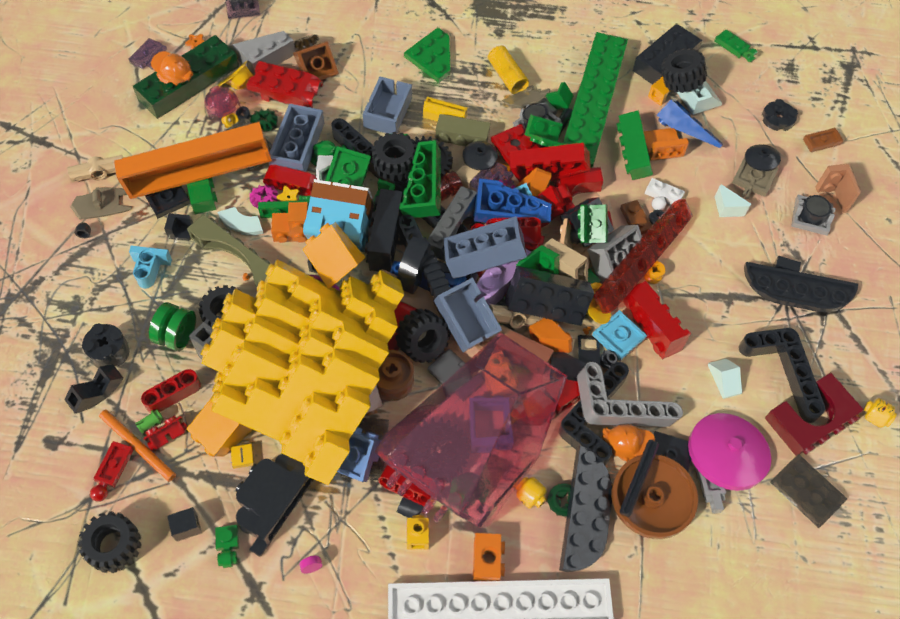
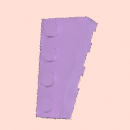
(496, 282)

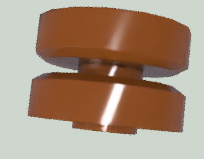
(395, 376)

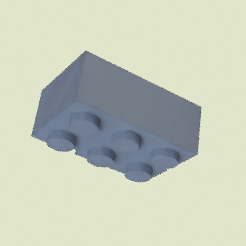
(385, 108)
(468, 321)

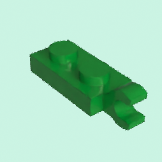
(736, 45)

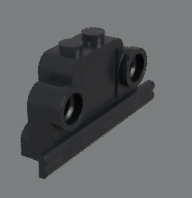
(269, 498)

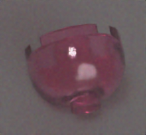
(220, 101)

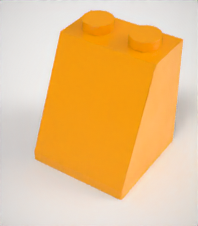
(332, 254)
(216, 431)

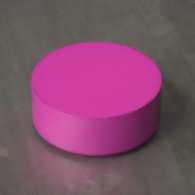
(310, 564)

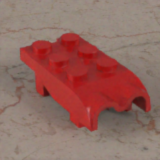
(284, 84)

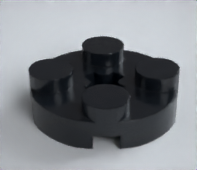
(779, 107)

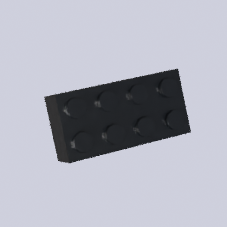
(649, 61)
(384, 231)
(549, 296)

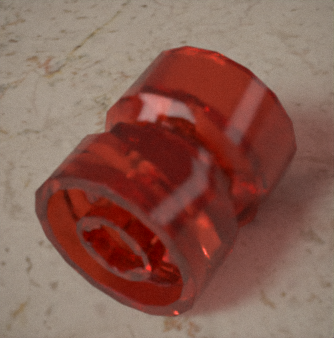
(450, 185)

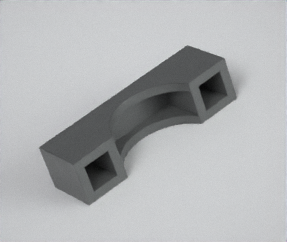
(459, 209)

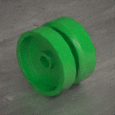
(172, 326)

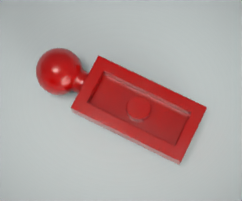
(110, 470)

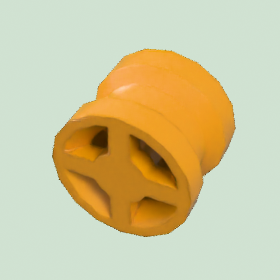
(655, 277)

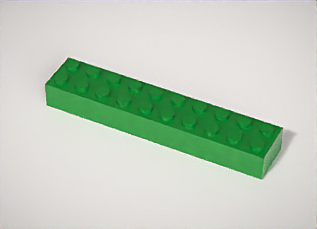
(596, 92)

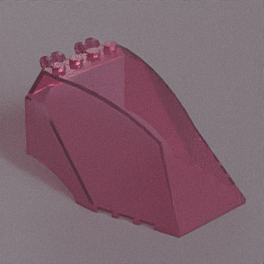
(476, 432)

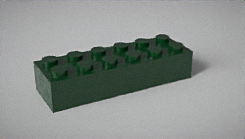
(208, 63)

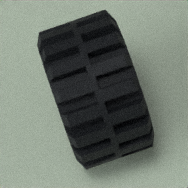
(684, 70)
(393, 145)
(213, 304)
(413, 327)
(98, 530)

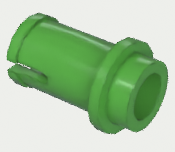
(149, 421)

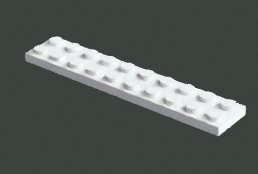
(502, 600)

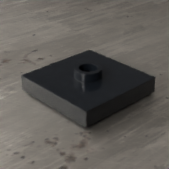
(673, 448)

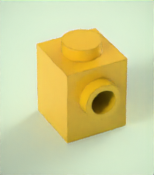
(417, 533)

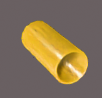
(508, 69)

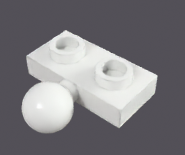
(662, 194)

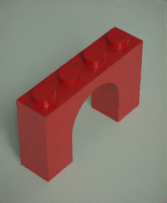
(582, 183)

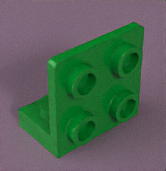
(543, 131)
(542, 260)

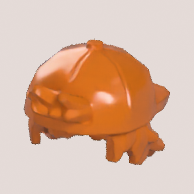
(171, 68)
(627, 440)

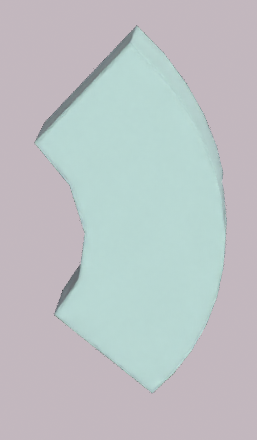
(240, 223)

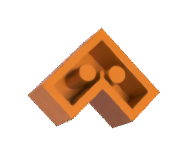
(289, 226)

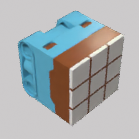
(340, 203)

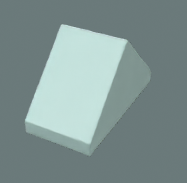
(730, 204)
(726, 377)

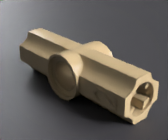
(96, 169)
(513, 318)

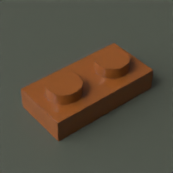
(823, 139)
(635, 216)

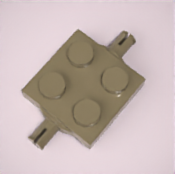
(753, 180)

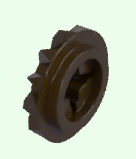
(306, 41)

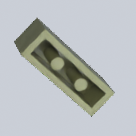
(461, 130)

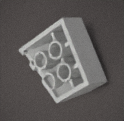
(269, 49)
(607, 256)

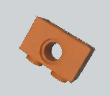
(488, 544)

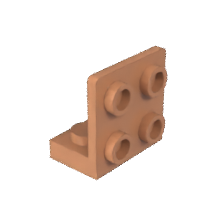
(841, 181)

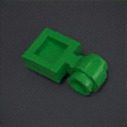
(226, 540)

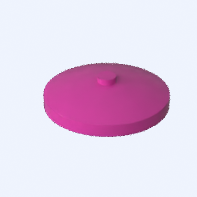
(729, 451)

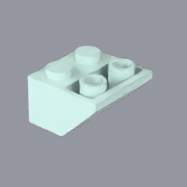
(700, 99)

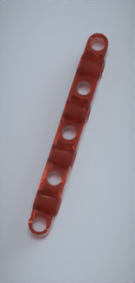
(642, 256)

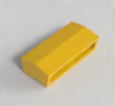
(435, 107)

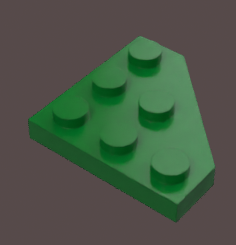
(432, 55)

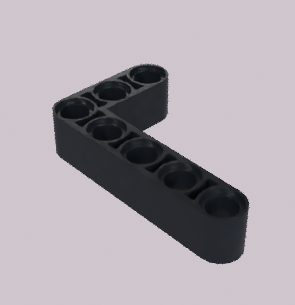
(791, 366)
(579, 424)

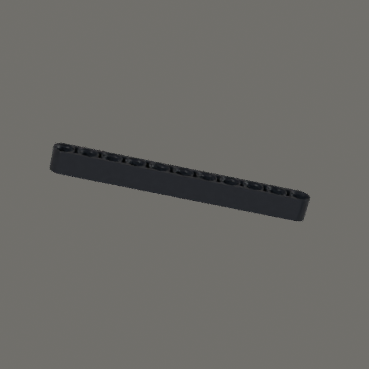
(354, 141)

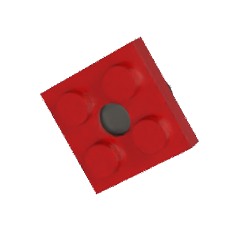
(512, 140)

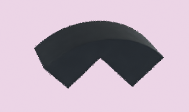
(411, 264)
(88, 394)

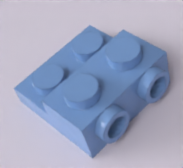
(361, 455)

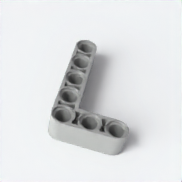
(620, 411)

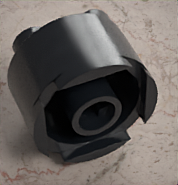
(105, 345)

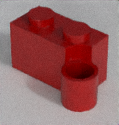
(557, 197)

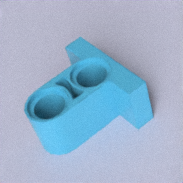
(148, 268)

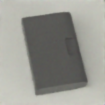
(445, 366)

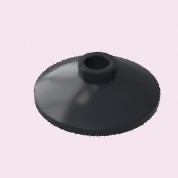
(762, 157)
(477, 160)

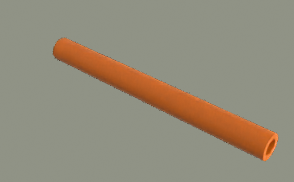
(137, 445)

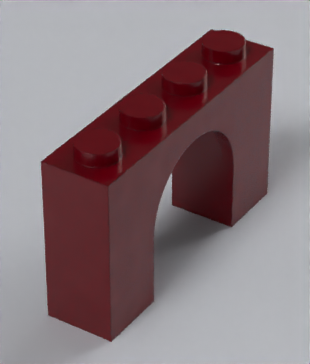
(803, 436)

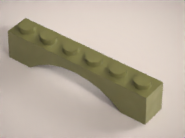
(211, 236)

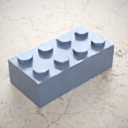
(296, 137)
(484, 247)

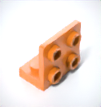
(665, 144)

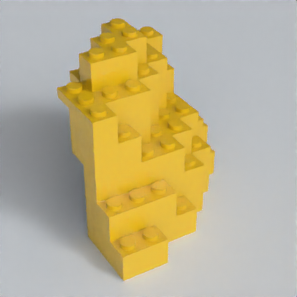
(302, 360)

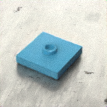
(619, 335)

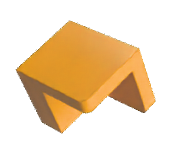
(659, 92)

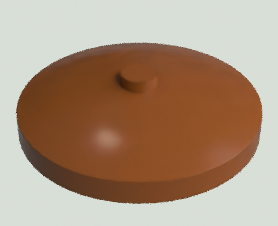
(665, 501)

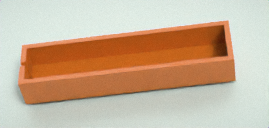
(192, 160)

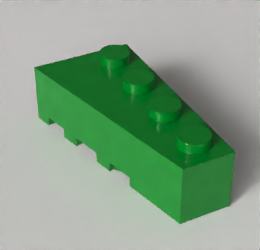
(423, 190)

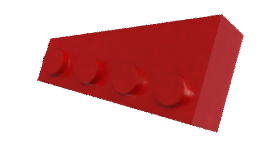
(557, 160)
(656, 321)

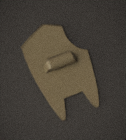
(525, 97)
(99, 203)

